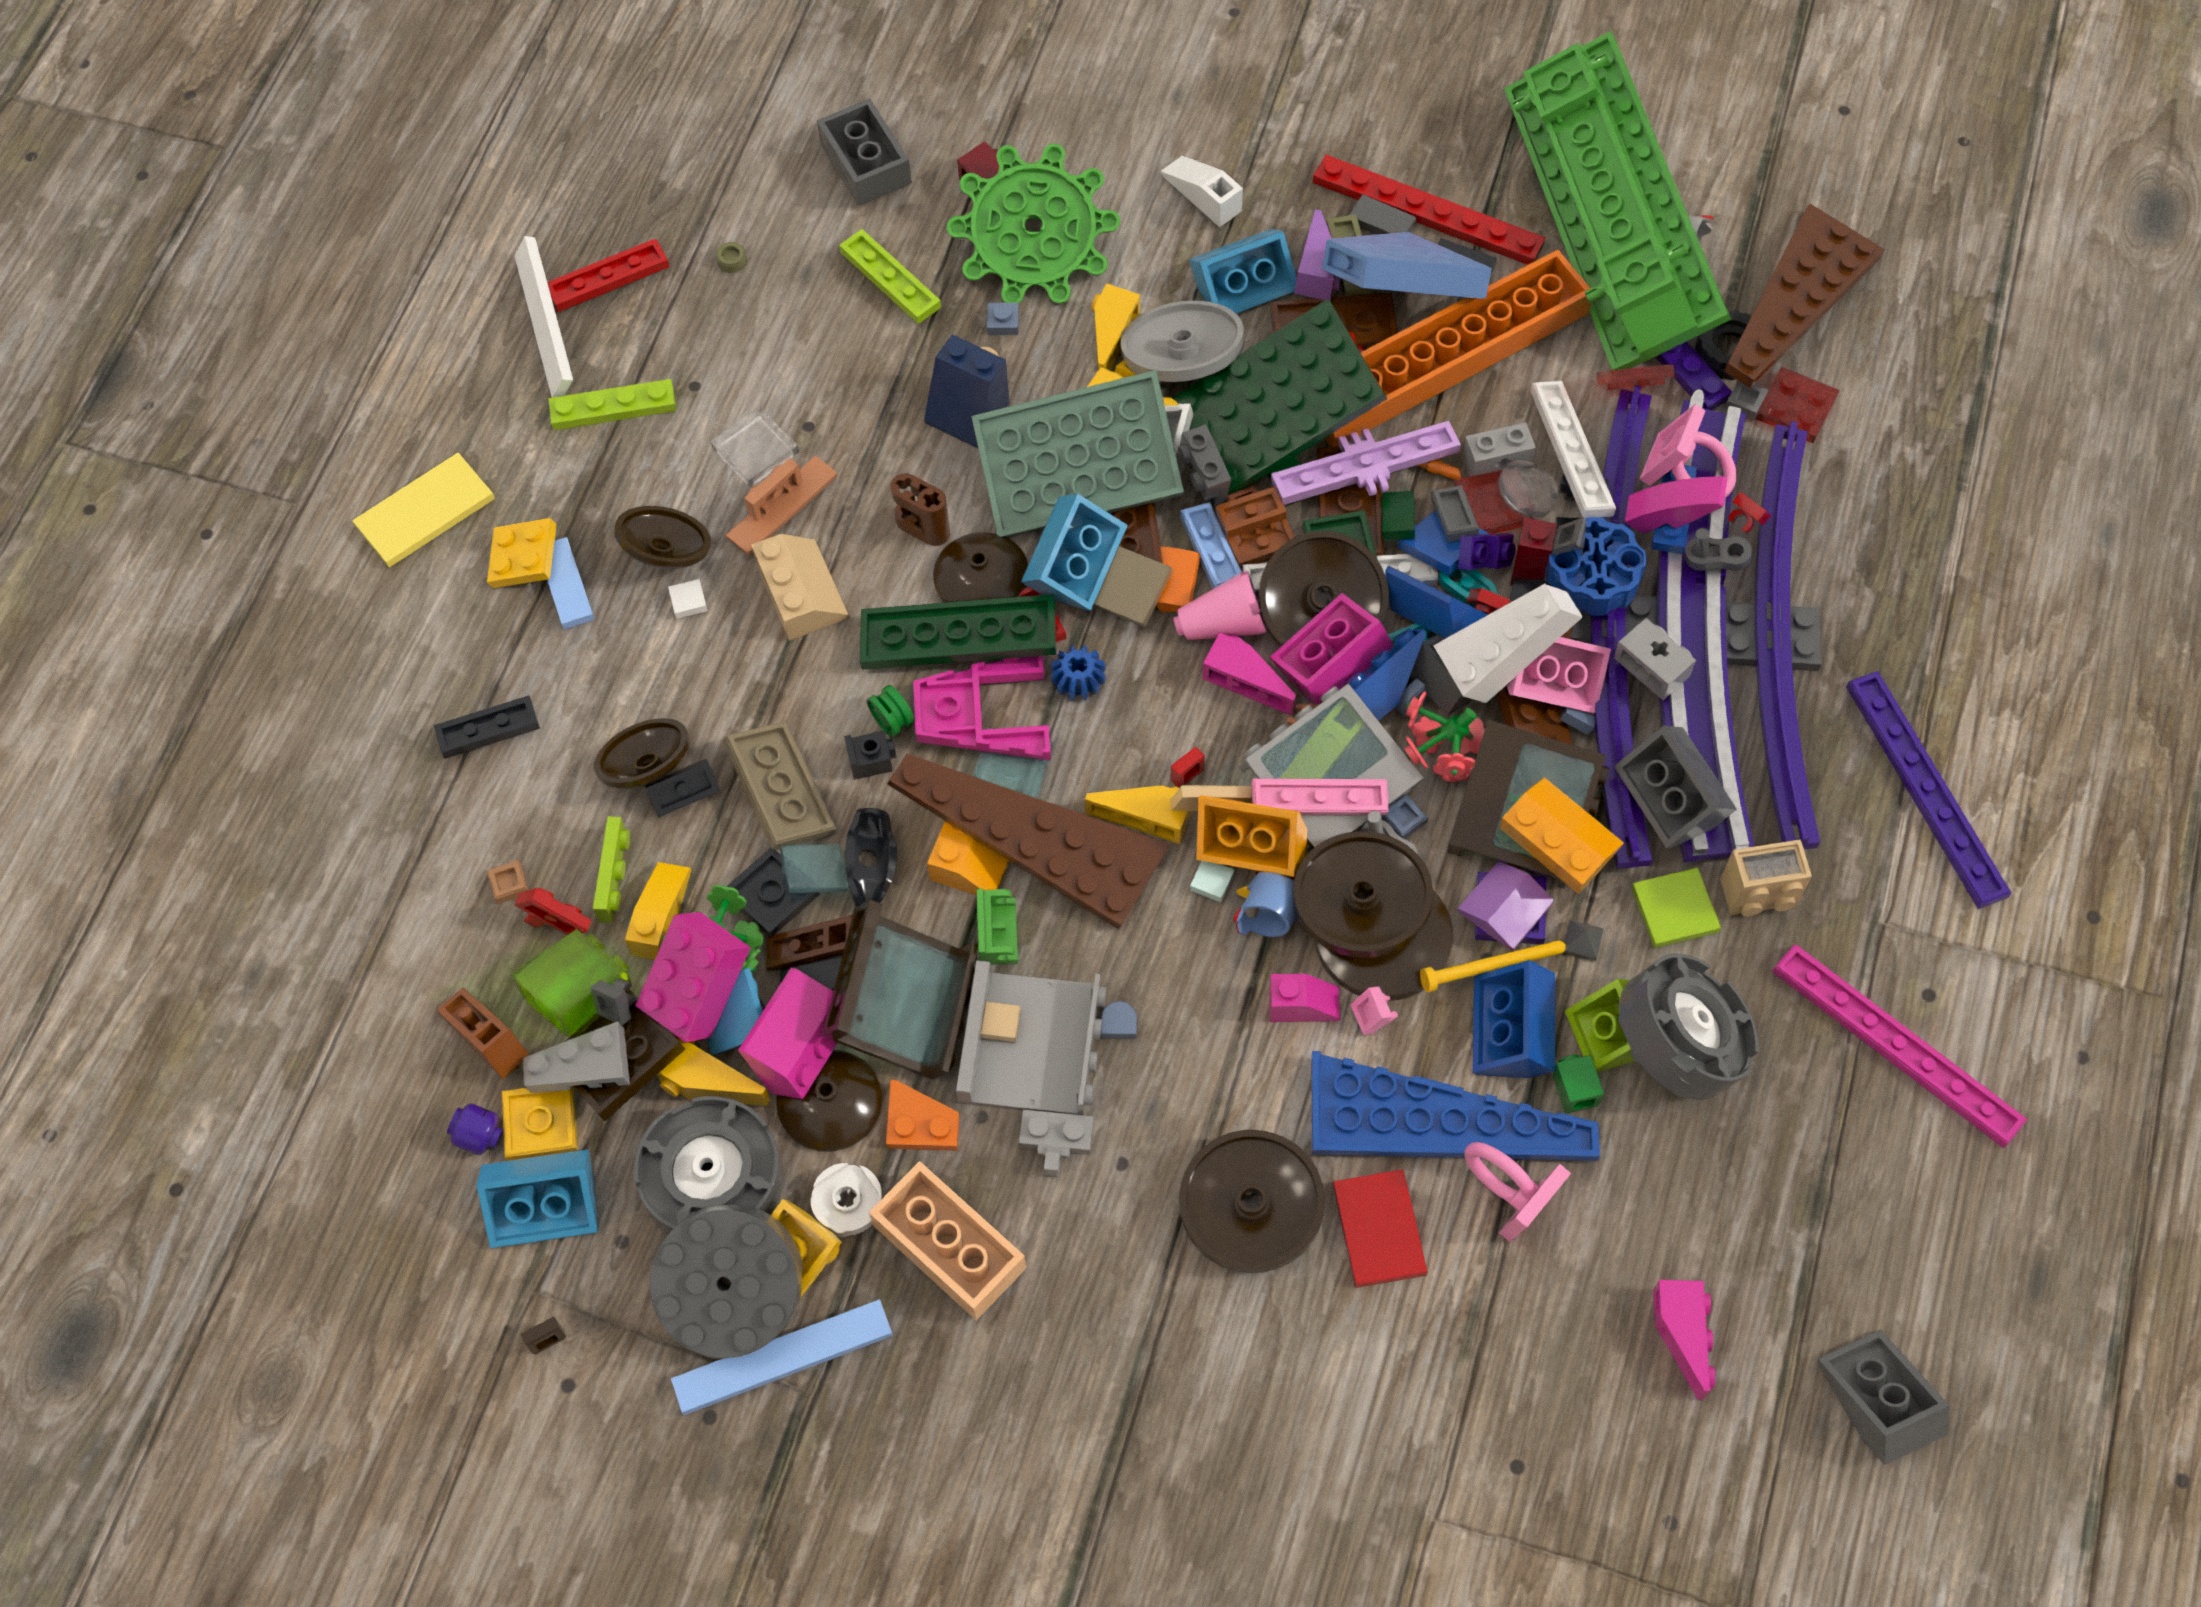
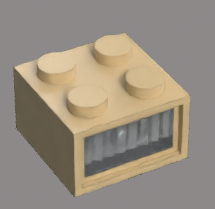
(1765, 878)

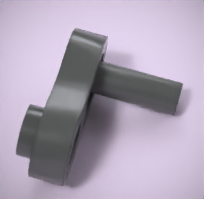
(1710, 553)

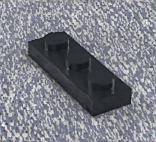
(486, 727)

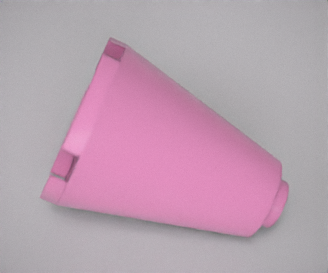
(1225, 609)

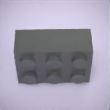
(864, 151)

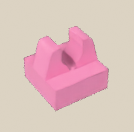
(1372, 1010)

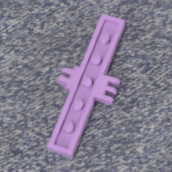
(1365, 462)

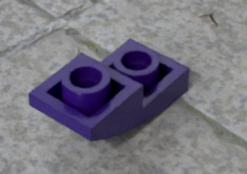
(1486, 551)

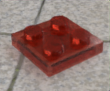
(1644, 375)
(1797, 400)

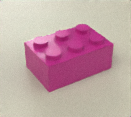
(692, 976)

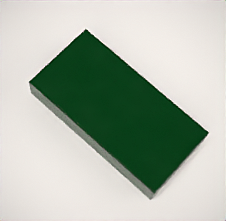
(1398, 515)

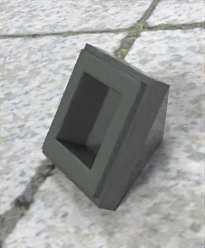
(1570, 537)
(1583, 940)

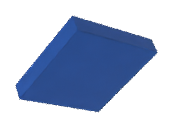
(1432, 545)

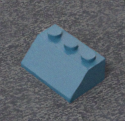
(1246, 271)
(1074, 552)
(538, 1198)

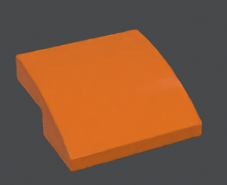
(1182, 581)

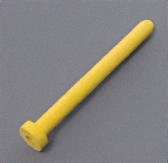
(1431, 978)

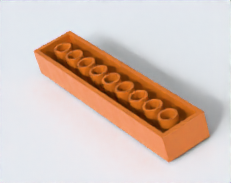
(1471, 337)

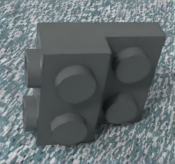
(1206, 464)

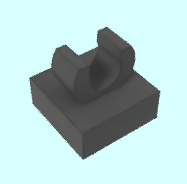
(612, 1000)

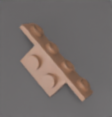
(779, 499)

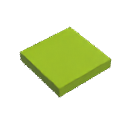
(1675, 908)

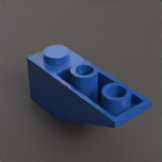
(1387, 677)

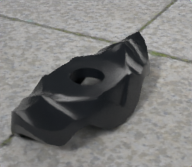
(870, 833)

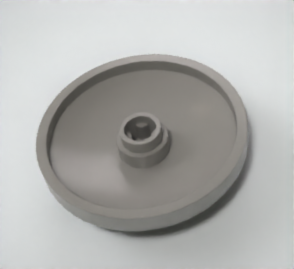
(1183, 340)

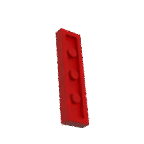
(607, 275)

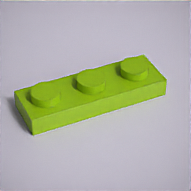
(611, 870)

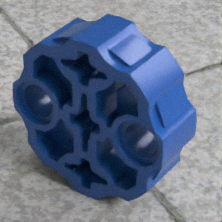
(1615, 584)

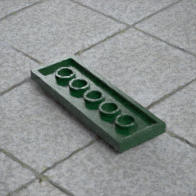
(958, 631)

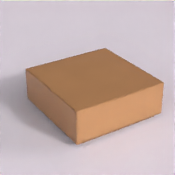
(507, 881)

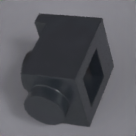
(870, 754)

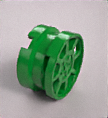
(890, 710)

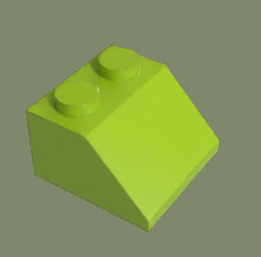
(1598, 1028)

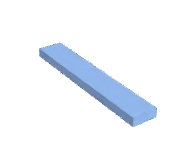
(782, 1357)

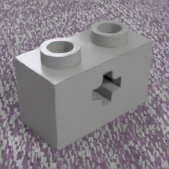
(1497, 449)
(1655, 658)

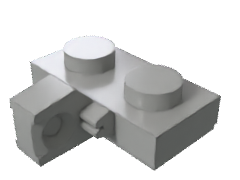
(1055, 1136)

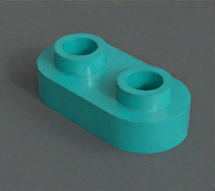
(1467, 580)

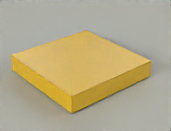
(538, 1123)

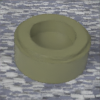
(731, 257)

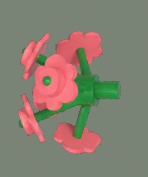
(1463, 731)

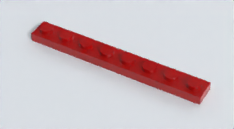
(1431, 210)

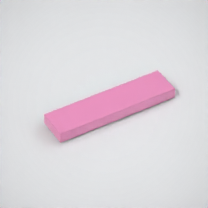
(1322, 795)

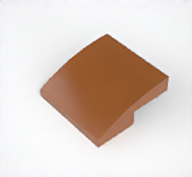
(1255, 526)

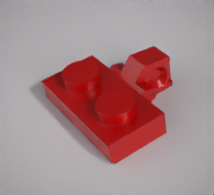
(545, 910)

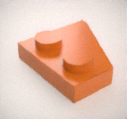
(919, 1121)

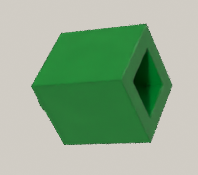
(1577, 1083)

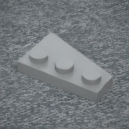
(583, 1060)

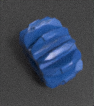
(1078, 672)

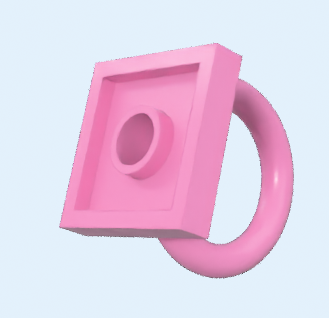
(1676, 445)
(1528, 1199)

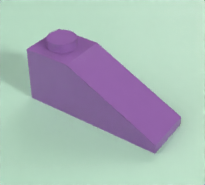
(1311, 278)

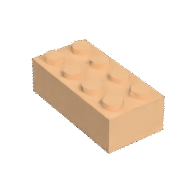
(948, 1240)

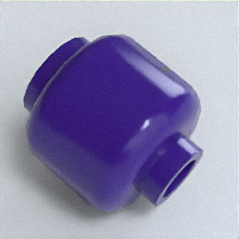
(474, 1129)

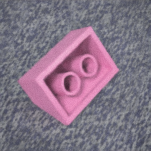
(1564, 675)

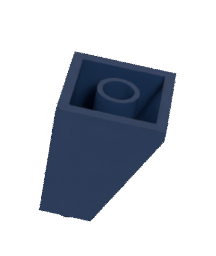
(964, 385)

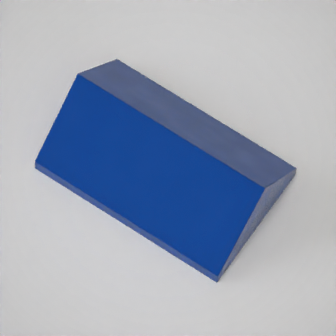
(1428, 605)

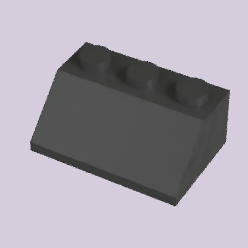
(1674, 786)

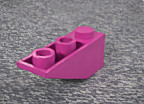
(1681, 1321)

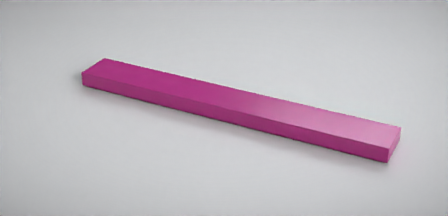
(1900, 1046)

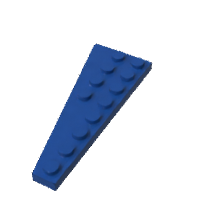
(1390, 1114)

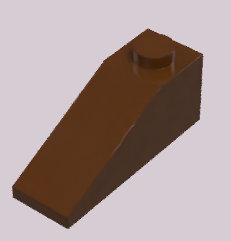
(807, 944)

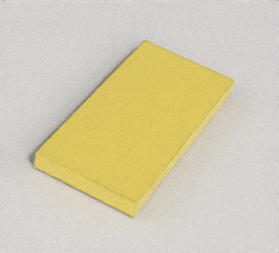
(423, 509)

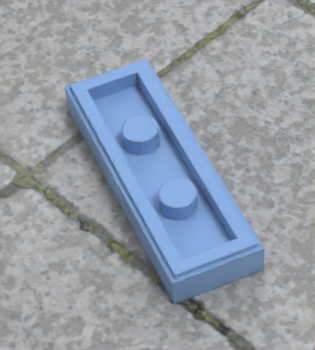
(1211, 543)
(568, 587)

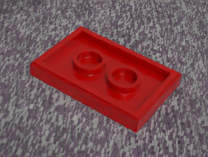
(1379, 1228)

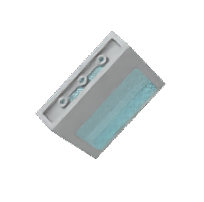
(1334, 743)

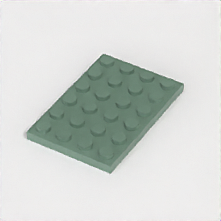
(1090, 442)

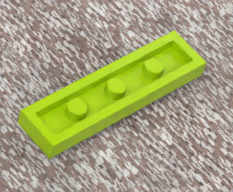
(890, 276)
(612, 404)

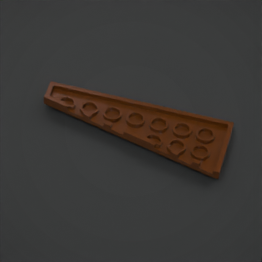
(1811, 277)
(1069, 851)

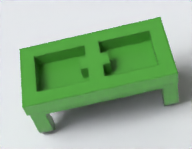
(997, 926)

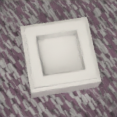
(687, 599)

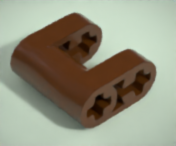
(929, 509)

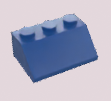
(1514, 1021)

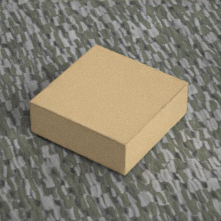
(1001, 1022)

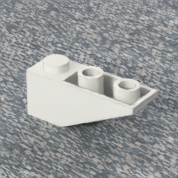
(1206, 188)

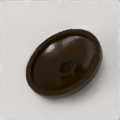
(662, 537)
(998, 576)
(642, 753)
(841, 1117)

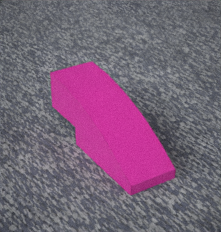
(1675, 502)

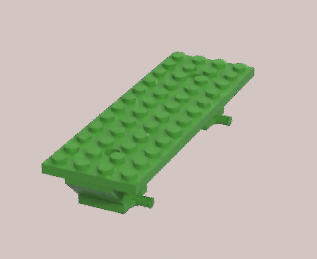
(1615, 202)

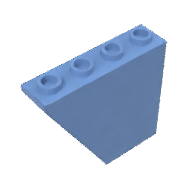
(1405, 265)

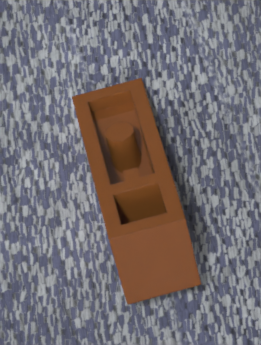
(483, 1032)

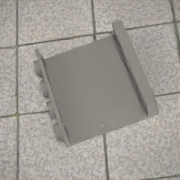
(1052, 1049)

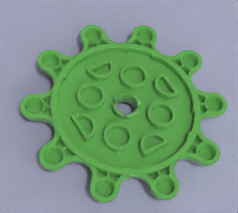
(1026, 193)

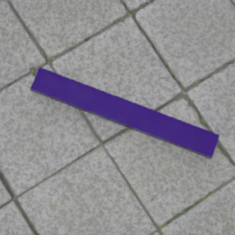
(1928, 790)

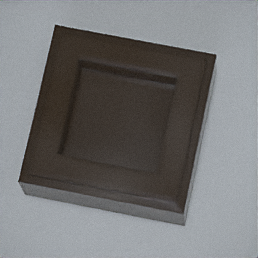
(543, 1335)

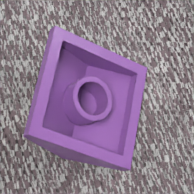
(1506, 904)

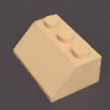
(798, 584)

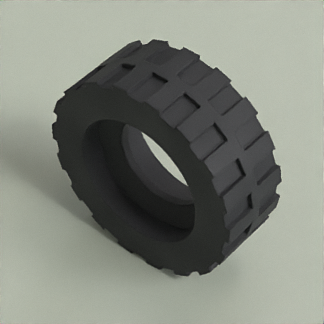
(1707, 347)

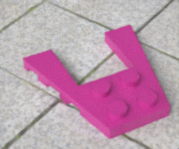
(950, 710)

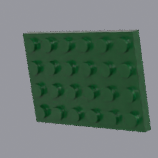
(1283, 395)

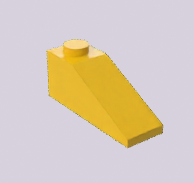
(1113, 313)
(1142, 810)
(656, 909)
(701, 1075)

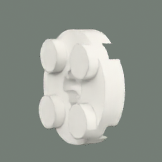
(826, 1196)

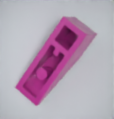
(1242, 670)

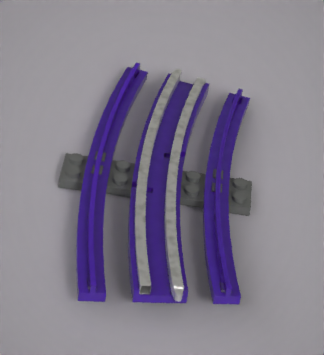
(1716, 633)

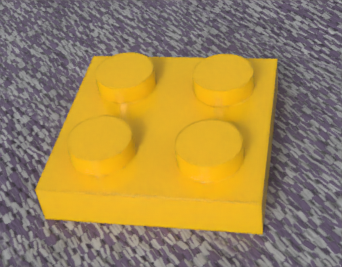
(521, 553)

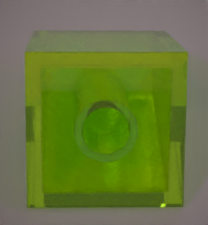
(561, 979)

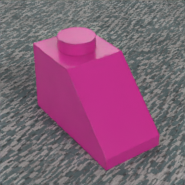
(1302, 999)

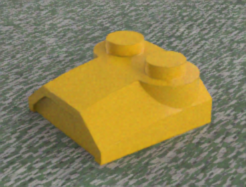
(814, 1241)

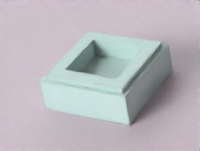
(1212, 880)

